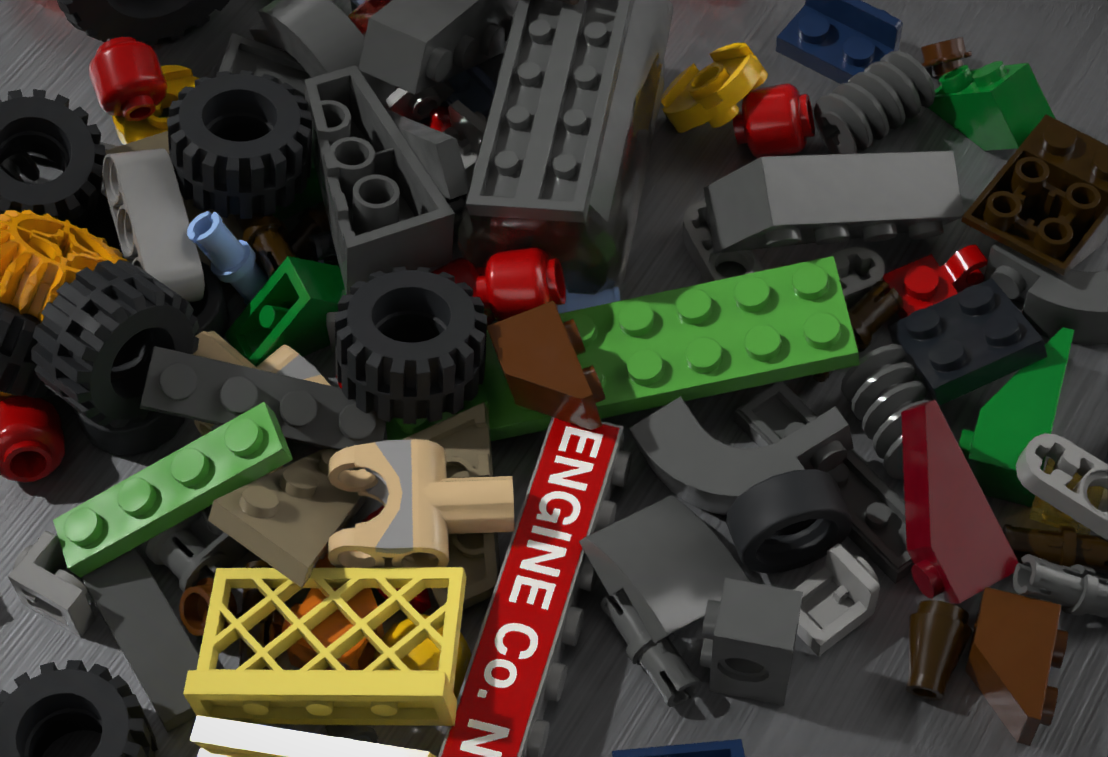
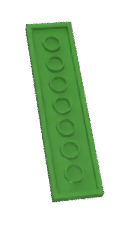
(690, 345)

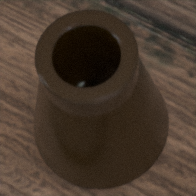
(935, 646)

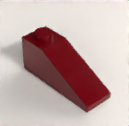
(947, 517)

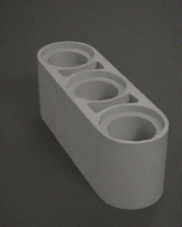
(153, 219)

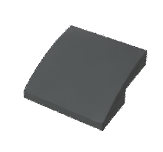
(663, 563)

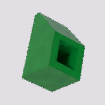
(992, 104)

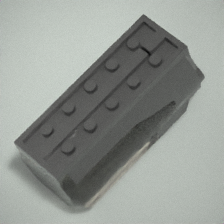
(569, 137)

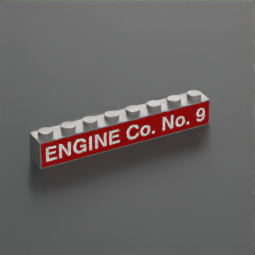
(538, 595)

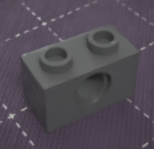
(751, 640)

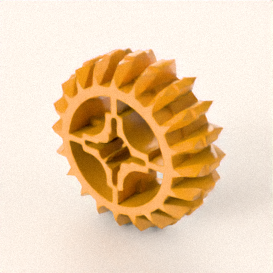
(43, 255)

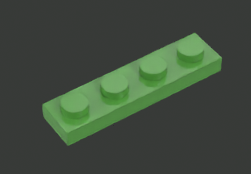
(171, 490)

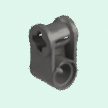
(196, 548)

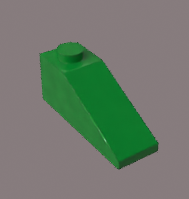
(1013, 418)

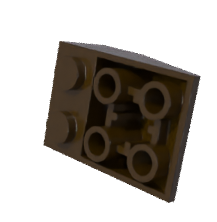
(1048, 197)

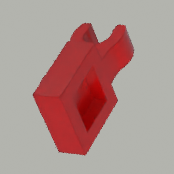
(927, 283)

